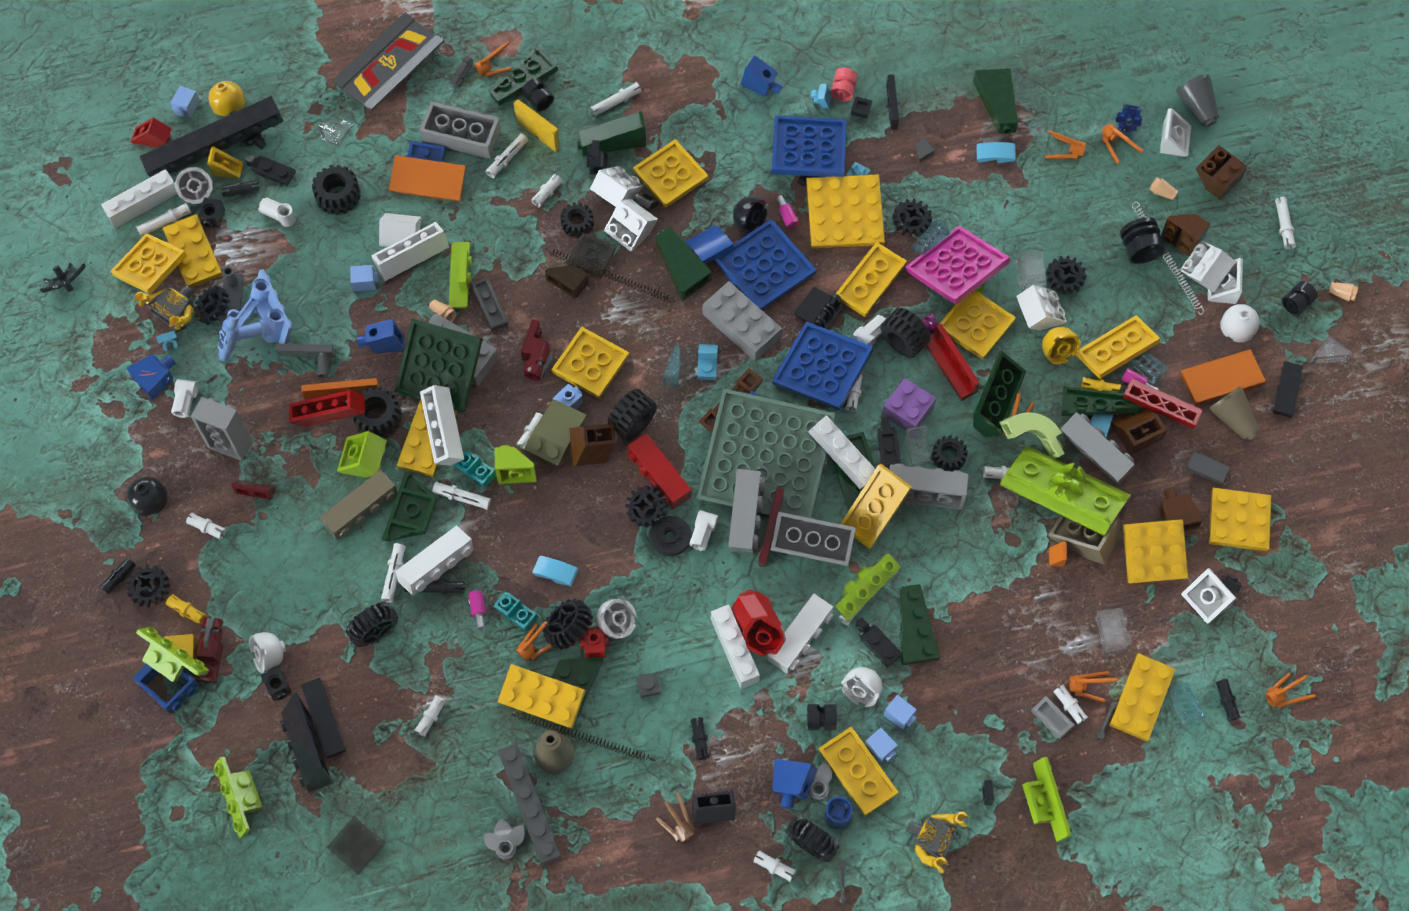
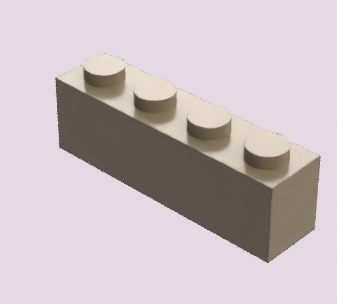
(358, 505)

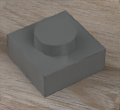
(648, 685)

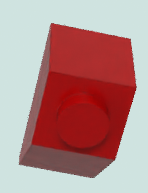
(151, 133)

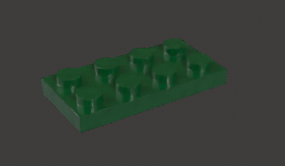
(848, 487)

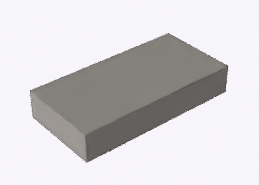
(1052, 718)

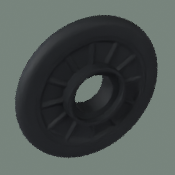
(674, 546)

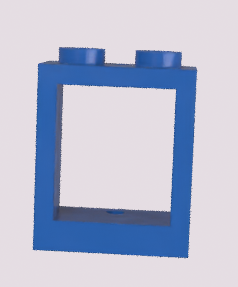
(147, 673)

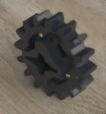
(912, 216)
(1068, 274)
(211, 305)
(648, 514)
(151, 577)

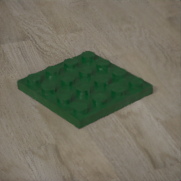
(438, 358)

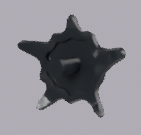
(63, 278)

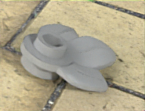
(822, 779)
(504, 836)

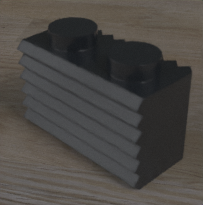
(713, 807)

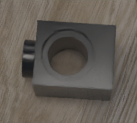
(208, 207)
(270, 678)

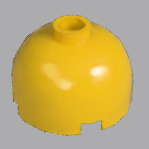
(226, 98)
(1060, 344)

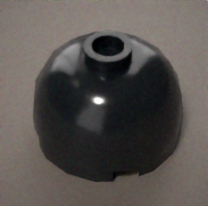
(749, 213)
(147, 496)

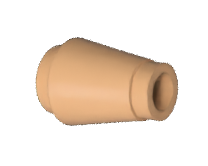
(1163, 188)
(1344, 290)
(443, 310)

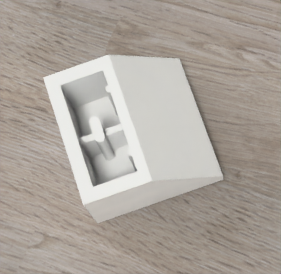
(616, 185)
(630, 224)
(1207, 265)
(1041, 308)

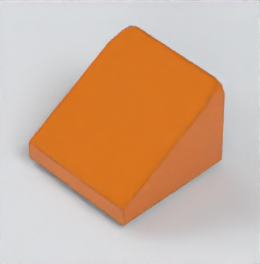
(1058, 554)

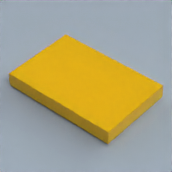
(536, 125)

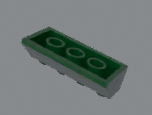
(998, 395)

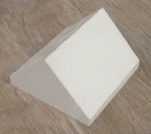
(1175, 135)
(397, 227)
(1230, 287)
(1209, 596)

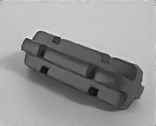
(461, 71)

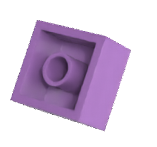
(908, 405)

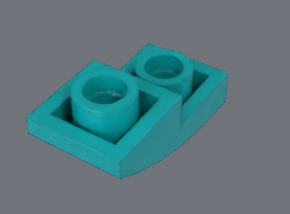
(476, 469)
(515, 611)

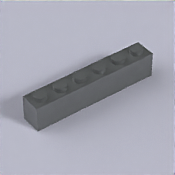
(529, 805)

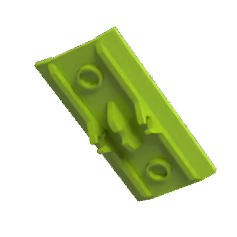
(1065, 490)

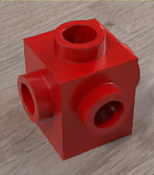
(594, 643)

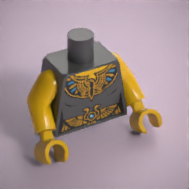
(169, 305)
(935, 837)

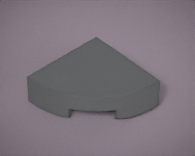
(924, 150)

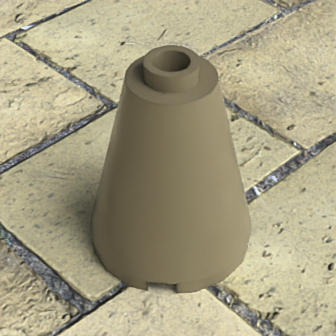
(1237, 414)
(553, 752)

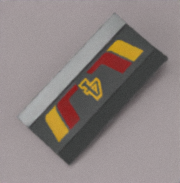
(387, 61)

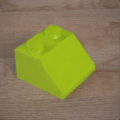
(362, 455)
(513, 466)

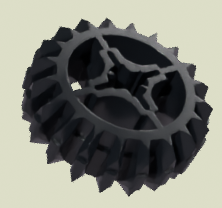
(372, 624)
(568, 624)
(812, 839)

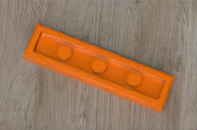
(322, 389)

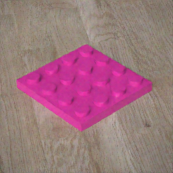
(958, 265)

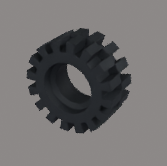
(576, 210)
(951, 443)

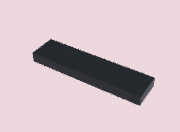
(323, 718)

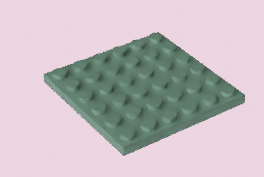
(765, 438)

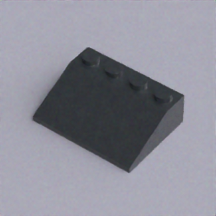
(305, 745)

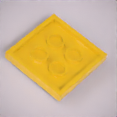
(670, 173)
(148, 263)
(977, 324)
(590, 362)
(1240, 519)
(1155, 551)

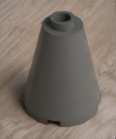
(1200, 99)

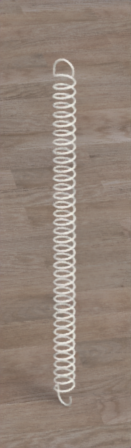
(1174, 268)

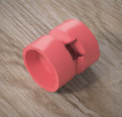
(844, 84)

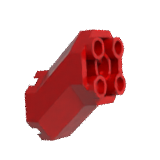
(758, 623)

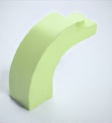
(1037, 424)

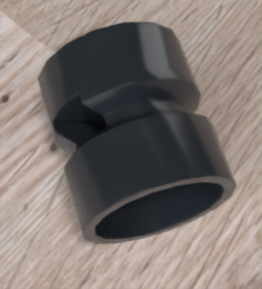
(538, 94)
(1299, 298)
(821, 717)

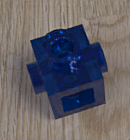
(1132, 112)

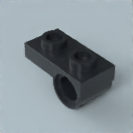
(596, 159)

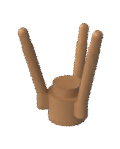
(683, 831)

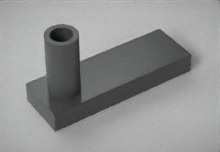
(233, 285)
(321, 351)

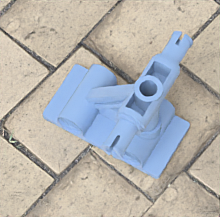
(272, 324)

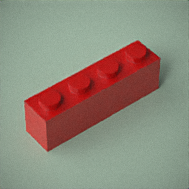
(326, 408)
(659, 471)

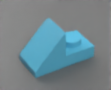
(707, 362)

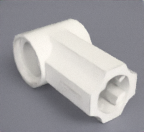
(278, 211)
(870, 332)
(184, 394)
(704, 526)

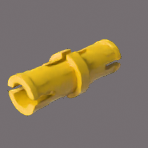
(1099, 385)
(185, 609)

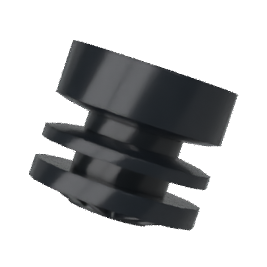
(1142, 240)

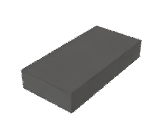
(1207, 468)

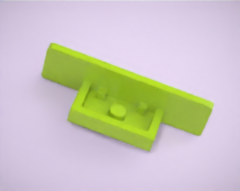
(460, 275)
(865, 586)
(168, 658)
(239, 794)
(1045, 800)

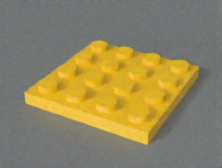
(845, 211)

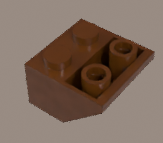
(1220, 172)
(1185, 232)
(1139, 430)
(592, 443)

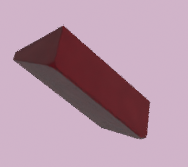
(253, 489)

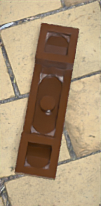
(746, 383)

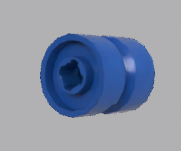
(838, 812)

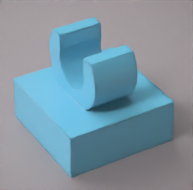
(822, 96)
(858, 169)
(167, 337)

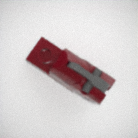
(535, 353)
(210, 649)

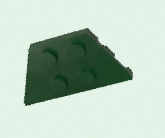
(410, 510)
(579, 673)

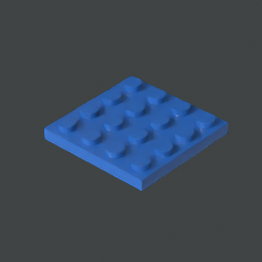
(809, 146)
(765, 265)
(822, 365)

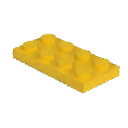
(200, 262)
(871, 279)
(1118, 347)
(417, 450)
(876, 505)
(541, 696)
(1142, 697)
(858, 771)

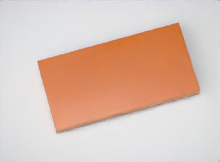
(427, 178)
(1222, 376)

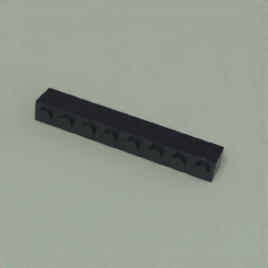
(219, 134)

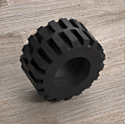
(339, 201)
(905, 332)
(632, 414)
(384, 424)

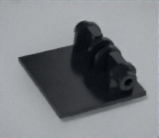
(819, 308)

